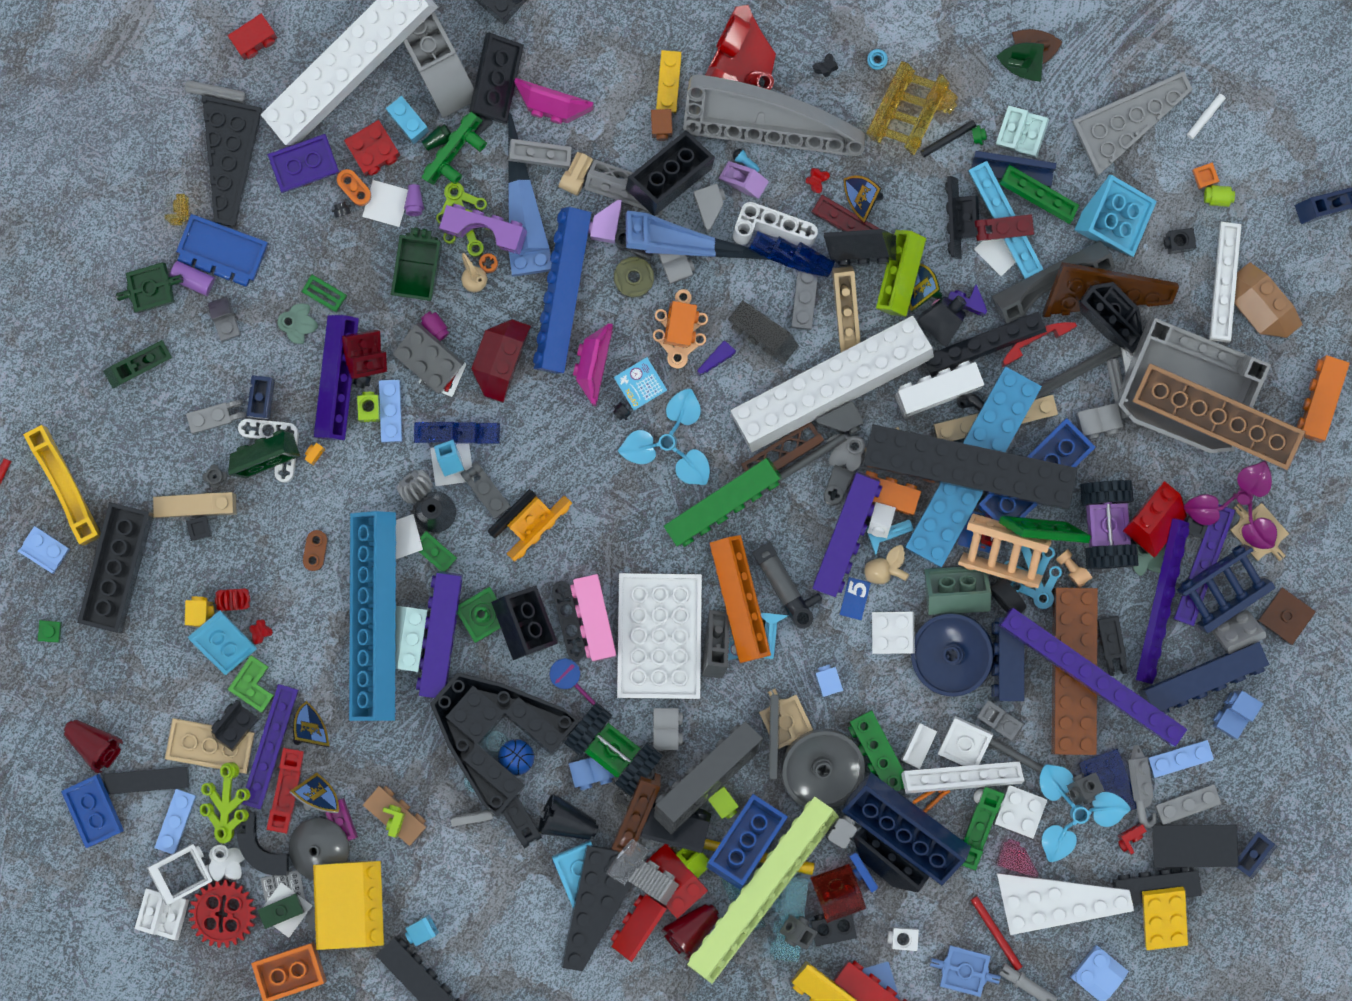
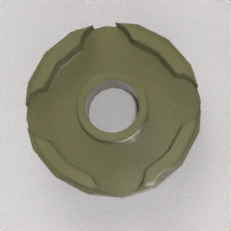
(636, 289)

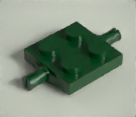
(150, 287)

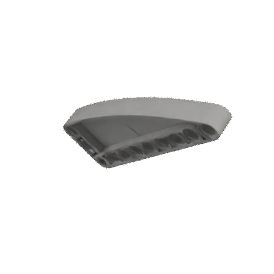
(733, 109)

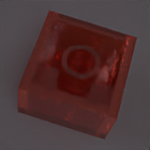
(838, 893)

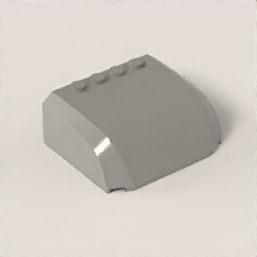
(1198, 361)

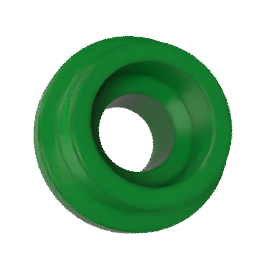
(979, 135)

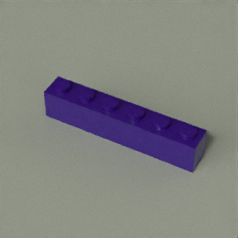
(334, 380)
(846, 534)
(441, 632)

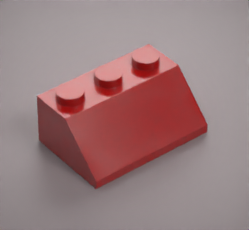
(1153, 520)
(637, 926)

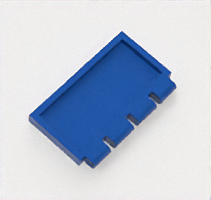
(221, 248)

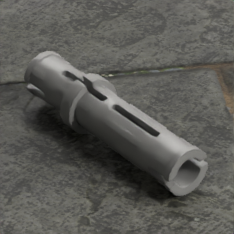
(1019, 980)

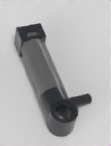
(784, 586)

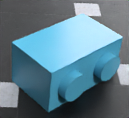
(407, 120)

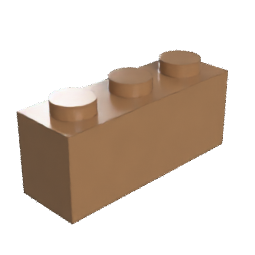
(412, 824)

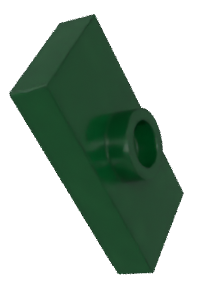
(280, 911)

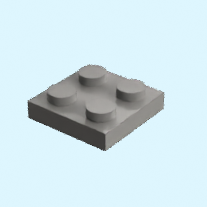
(1239, 632)

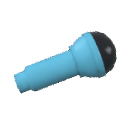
(740, 156)

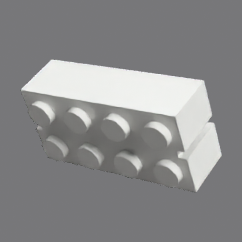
(940, 389)

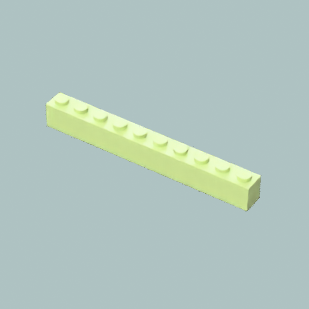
(762, 890)

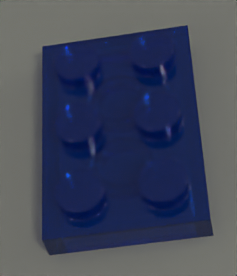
(1111, 775)

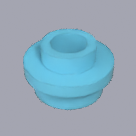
(877, 53)

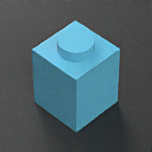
(449, 458)

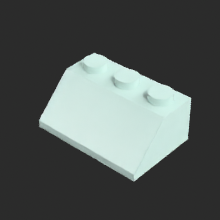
(409, 637)

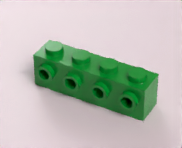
(877, 749)

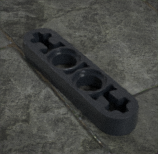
(568, 620)

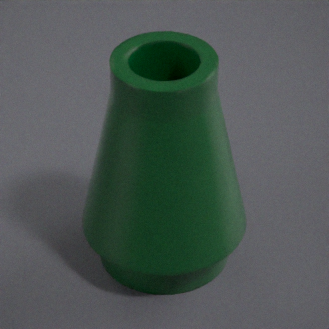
(437, 137)

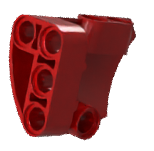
(743, 51)

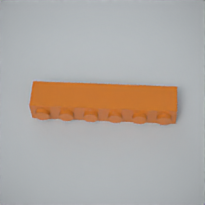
(740, 598)

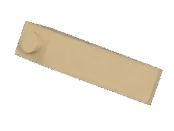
(846, 307)
(195, 505)

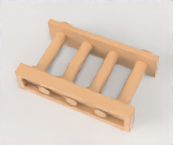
(990, 527)

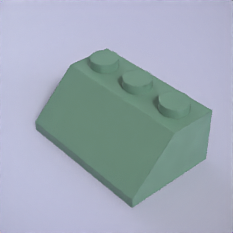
(956, 590)

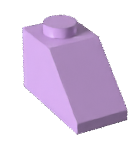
(744, 179)
(606, 223)

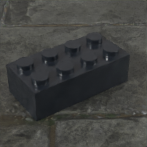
(670, 173)

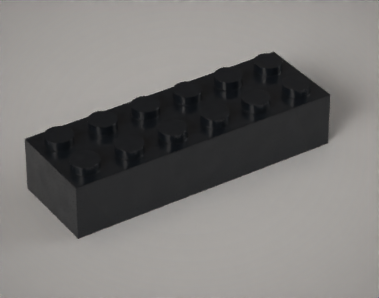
(115, 567)

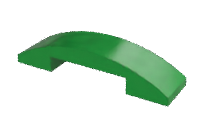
(981, 824)

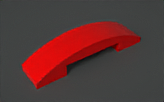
(1057, 328)
(284, 801)

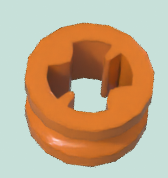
(493, 266)

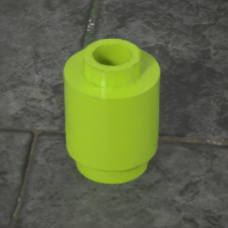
(1219, 195)

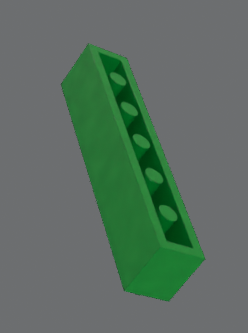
(722, 502)

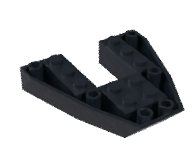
(472, 708)

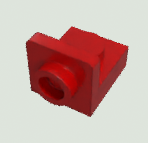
(1132, 834)

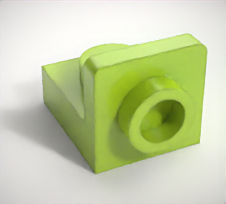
(394, 824)

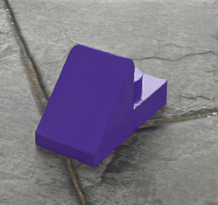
(974, 303)

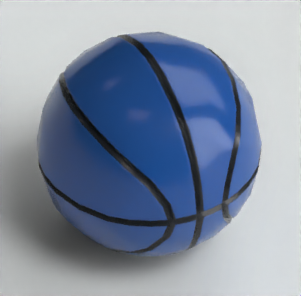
(516, 756)

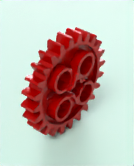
(204, 911)

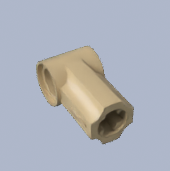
(574, 178)

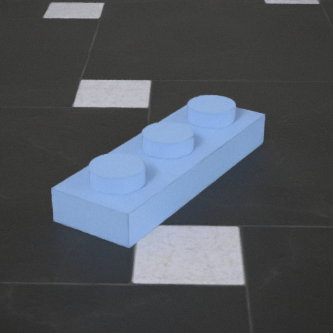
(390, 411)
(1180, 758)
(175, 821)

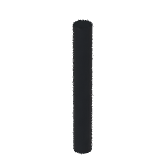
(948, 138)

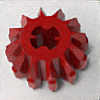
(232, 599)

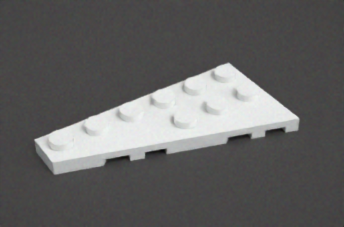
(1049, 903)

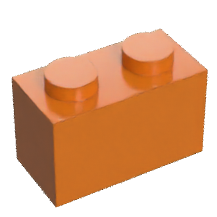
(681, 324)

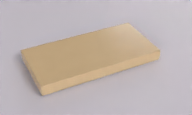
(194, 744)

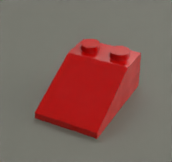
(689, 888)

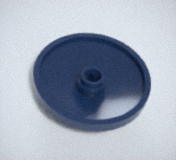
(952, 654)

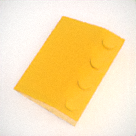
(348, 905)

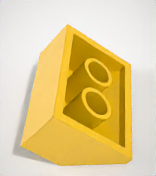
(818, 986)

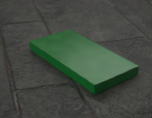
(1044, 529)

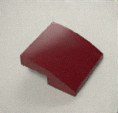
(364, 354)

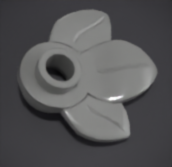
(845, 454)

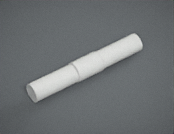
(1204, 118)

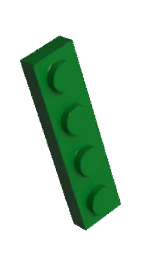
(1039, 194)

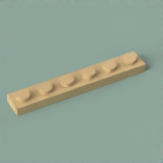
(958, 428)

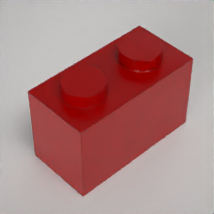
(253, 37)

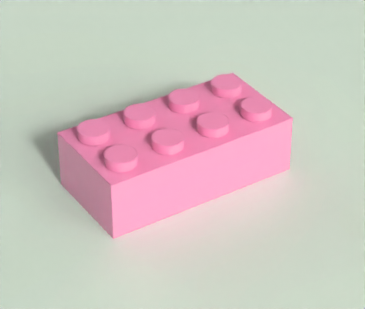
(594, 618)

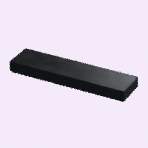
(146, 780)

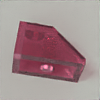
(1015, 858)

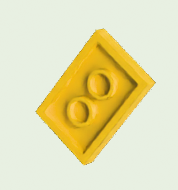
(1165, 918)

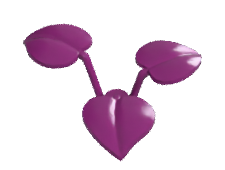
(1252, 481)

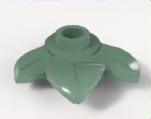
(300, 323)
(1148, 562)

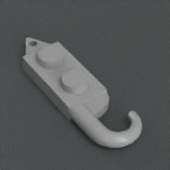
(1141, 785)

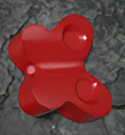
(816, 179)
(260, 631)

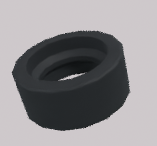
(1007, 596)

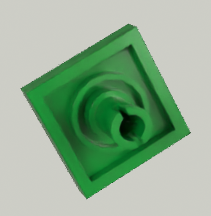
(479, 615)

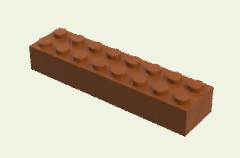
(1073, 703)

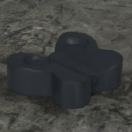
(827, 66)

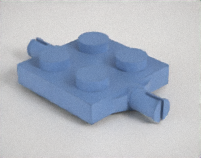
(965, 971)

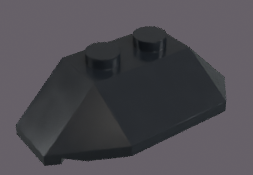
(1113, 314)
(888, 863)

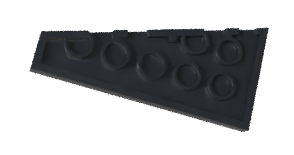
(230, 144)
(594, 906)

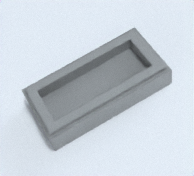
(471, 817)

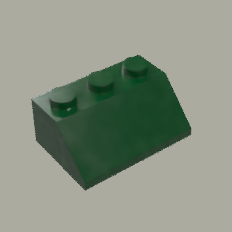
(263, 454)

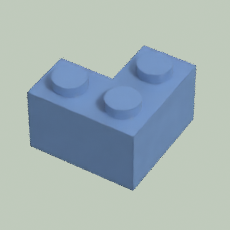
(1237, 712)

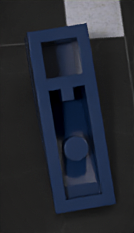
(1324, 205)

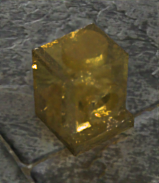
(947, 103)

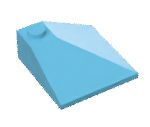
(1116, 216)

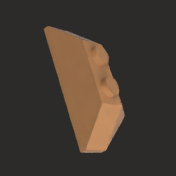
(1264, 303)

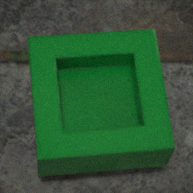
(49, 631)

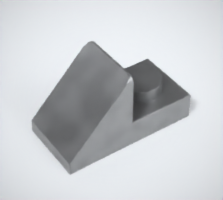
(224, 319)

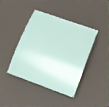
(1022, 131)

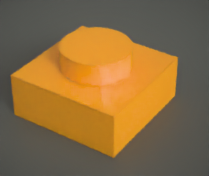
(313, 453)

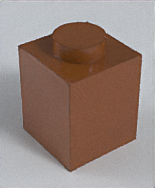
(661, 124)

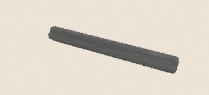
(1078, 370)

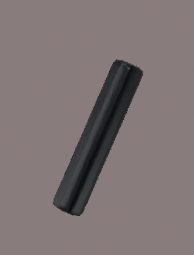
(501, 524)

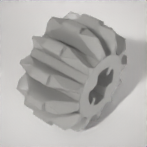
(414, 486)

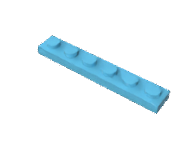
(998, 208)

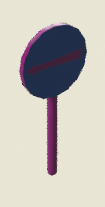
(565, 675)

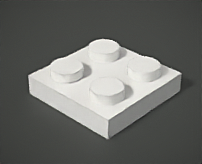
(893, 633)
(965, 743)

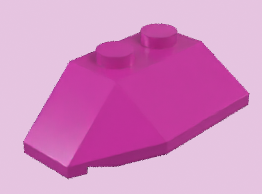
(552, 103)
(592, 362)

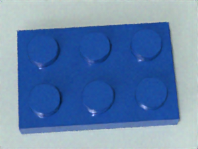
(92, 811)

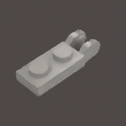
(213, 416)

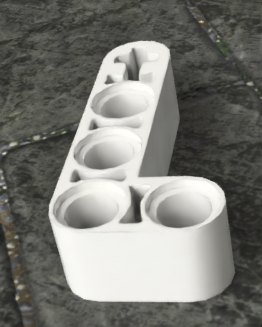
(775, 229)

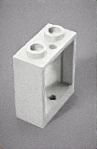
(160, 883)

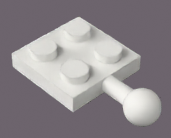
(1018, 811)

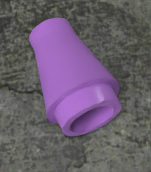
(414, 202)

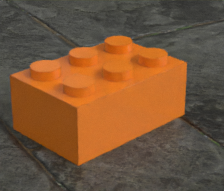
(289, 972)

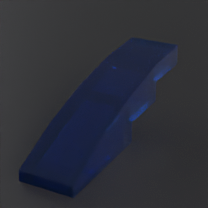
(799, 258)
(458, 431)

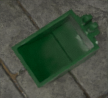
(416, 265)

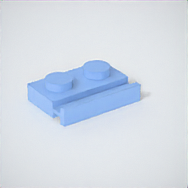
(44, 550)

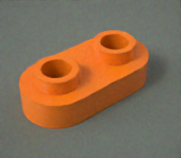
(354, 188)

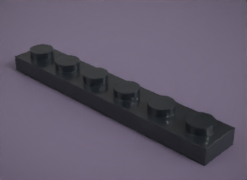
(986, 343)

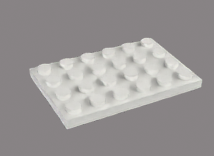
(659, 636)

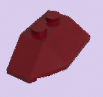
(499, 357)

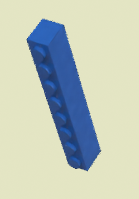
(562, 290)

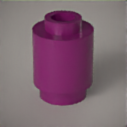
(435, 325)

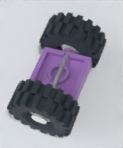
(1106, 520)

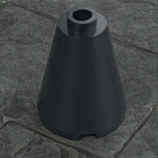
(443, 515)
(566, 820)

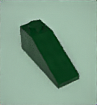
(137, 364)

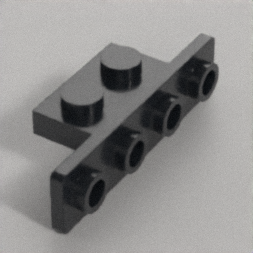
(962, 216)

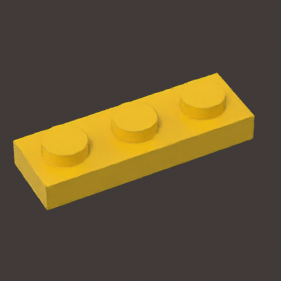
(669, 80)

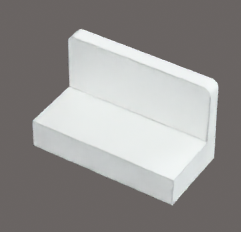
(918, 745)

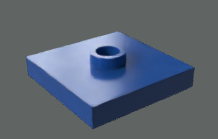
(861, 871)

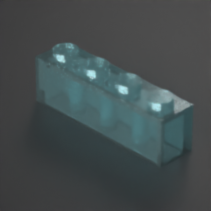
(791, 902)

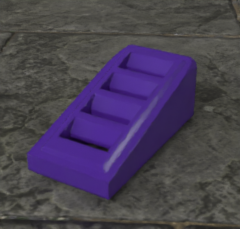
(721, 354)

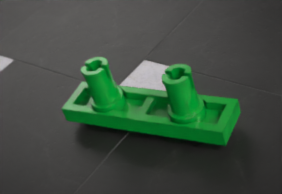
(446, 154)

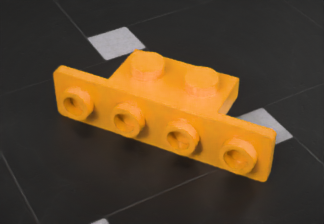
(533, 522)

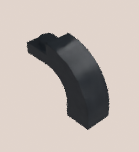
(256, 855)

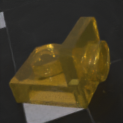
(181, 207)

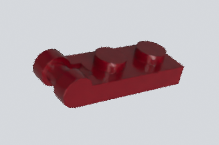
(1005, 227)

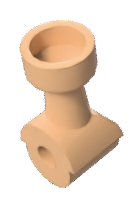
(1078, 575)

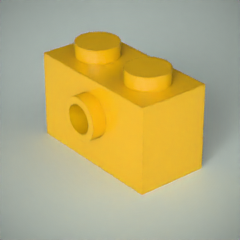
(198, 611)

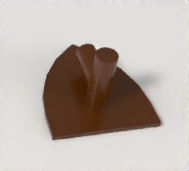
(1050, 42)

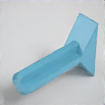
(895, 531)
(771, 630)

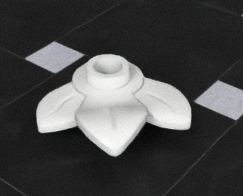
(226, 866)

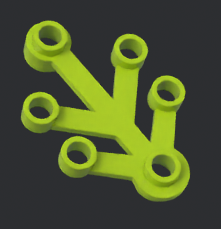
(450, 200)
(225, 804)

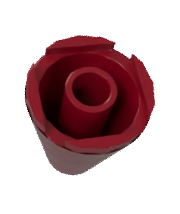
(94, 745)
(689, 930)

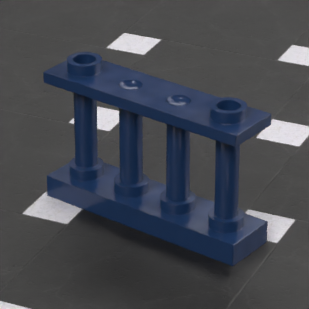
(1242, 599)

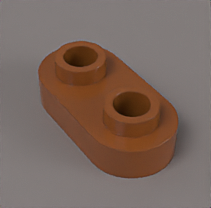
(315, 550)

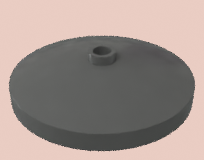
(836, 780)

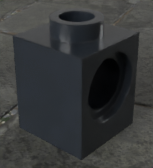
(1188, 237)

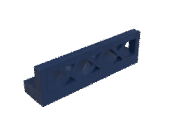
(1038, 170)

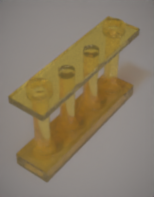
(891, 100)

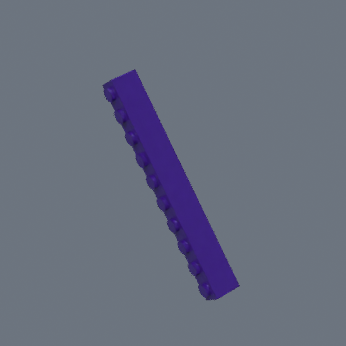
(1093, 677)

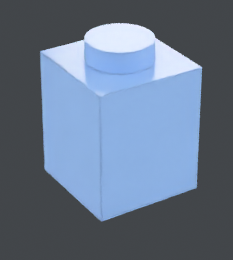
(828, 680)

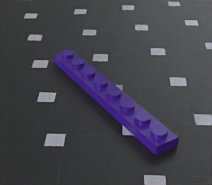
(1162, 601)

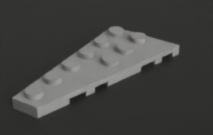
(1119, 125)

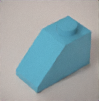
(421, 931)

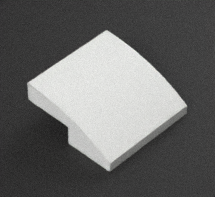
(160, 918)

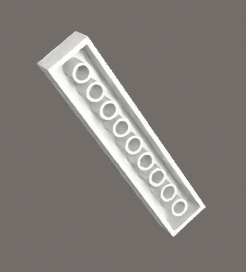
(344, 66)
(832, 383)

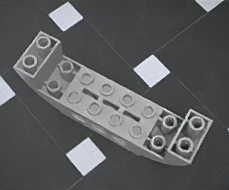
(439, 66)

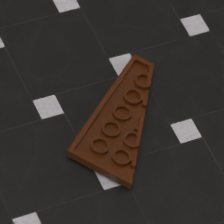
(1074, 281)

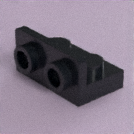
(233, 725)

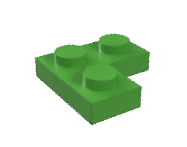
(247, 687)

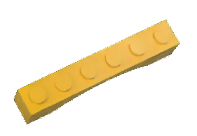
(55, 468)

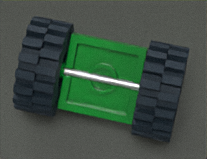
(612, 749)

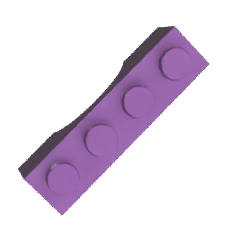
(459, 222)

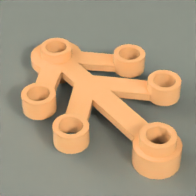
(683, 352)

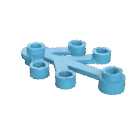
(1047, 590)

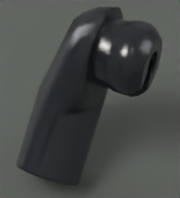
(970, 400)

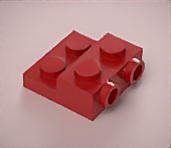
(372, 148)

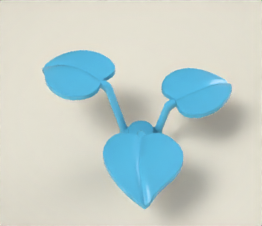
(640, 448)
(1107, 811)

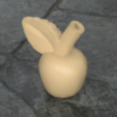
(474, 277)
(880, 569)

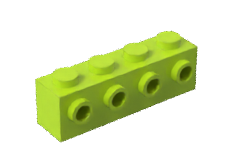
(901, 274)

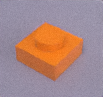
(1205, 175)

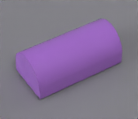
(193, 278)

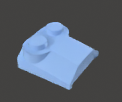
(1099, 974)

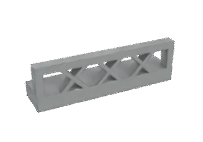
(610, 186)

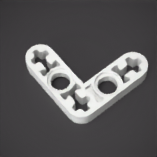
(284, 426)

